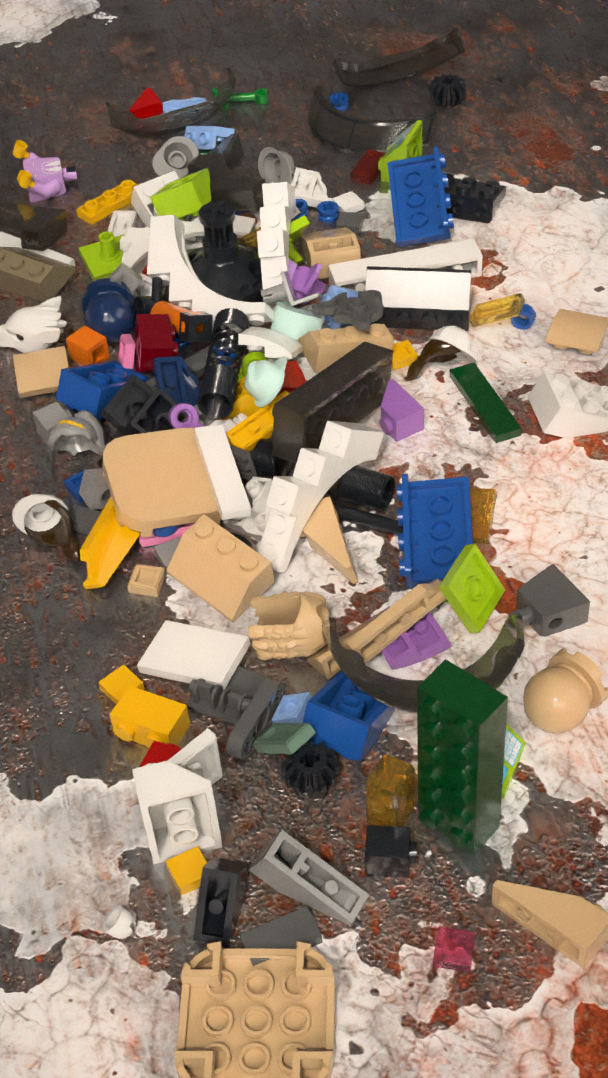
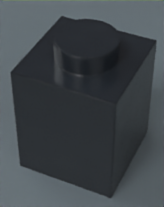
(389, 851)

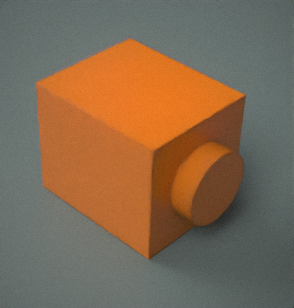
(87, 347)

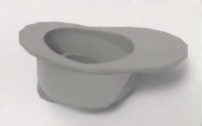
(175, 156)
(275, 166)

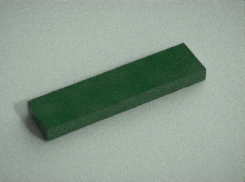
(485, 402)

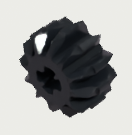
(447, 90)
(311, 769)

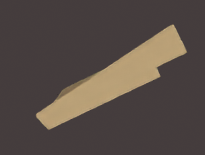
(383, 628)

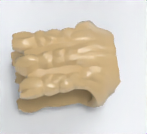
(288, 625)

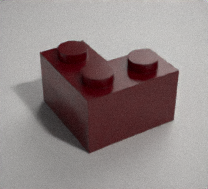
(153, 339)

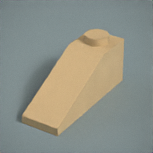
(328, 540)
(557, 918)

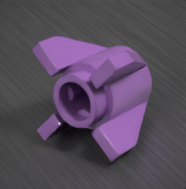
(305, 280)

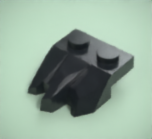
(139, 408)

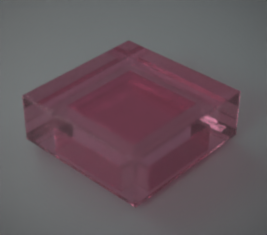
(454, 949)

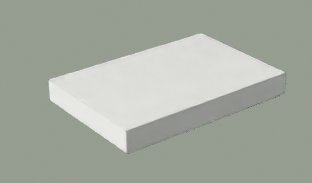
(193, 652)

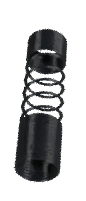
(219, 380)
(356, 486)

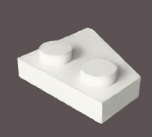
(309, 187)

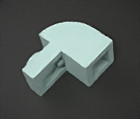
(294, 321)

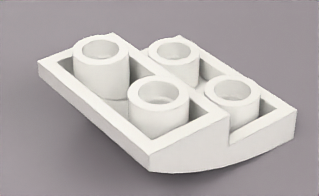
(275, 343)
(254, 525)

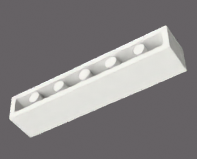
(454, 255)

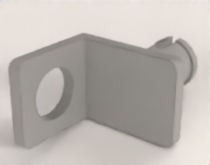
(285, 291)

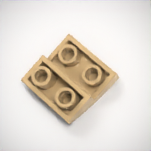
(577, 331)
(39, 370)

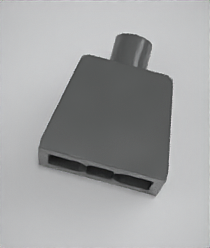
(551, 603)

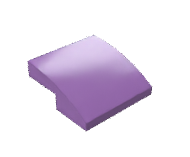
(416, 644)

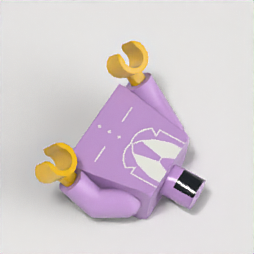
(42, 176)

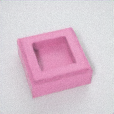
(126, 351)

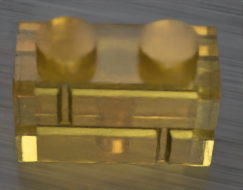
(390, 792)

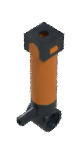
(188, 324)

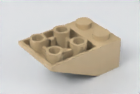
(330, 248)

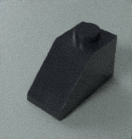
(220, 900)

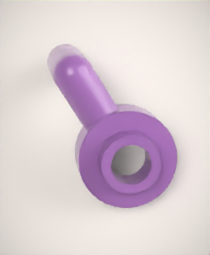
(191, 416)

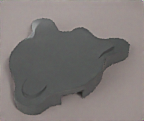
(353, 310)

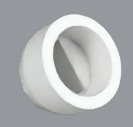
(119, 923)

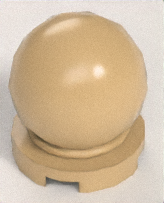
(564, 692)

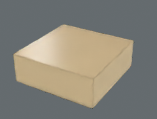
(146, 580)

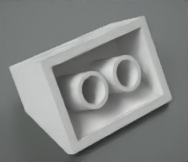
(176, 810)

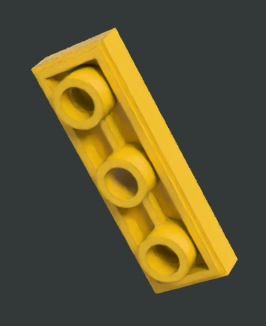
(105, 204)

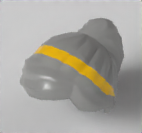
(78, 434)

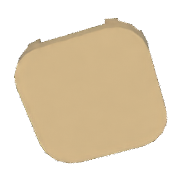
(158, 480)
(257, 1017)

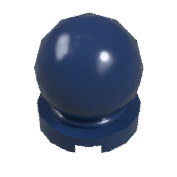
(109, 309)

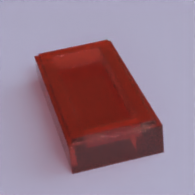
(367, 167)

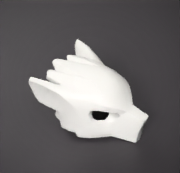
(36, 324)

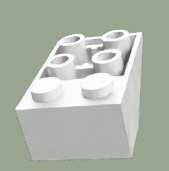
(142, 193)
(569, 406)

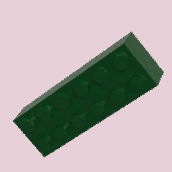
(460, 755)

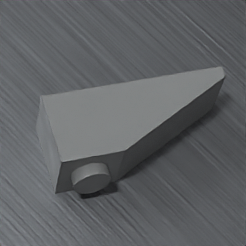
(307, 878)

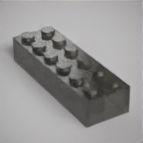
(339, 393)

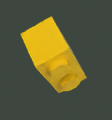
(149, 718)

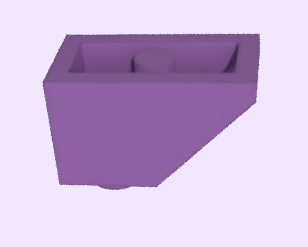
(400, 413)

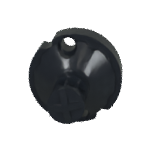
(222, 262)

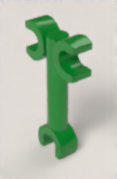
(258, 96)

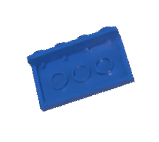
(420, 199)
(434, 525)

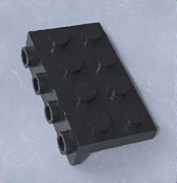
(473, 199)

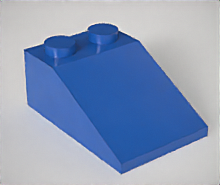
(93, 385)
(346, 718)

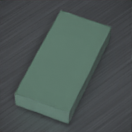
(283, 738)

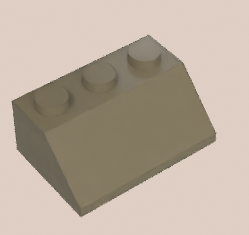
(32, 273)

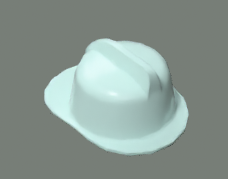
(265, 380)

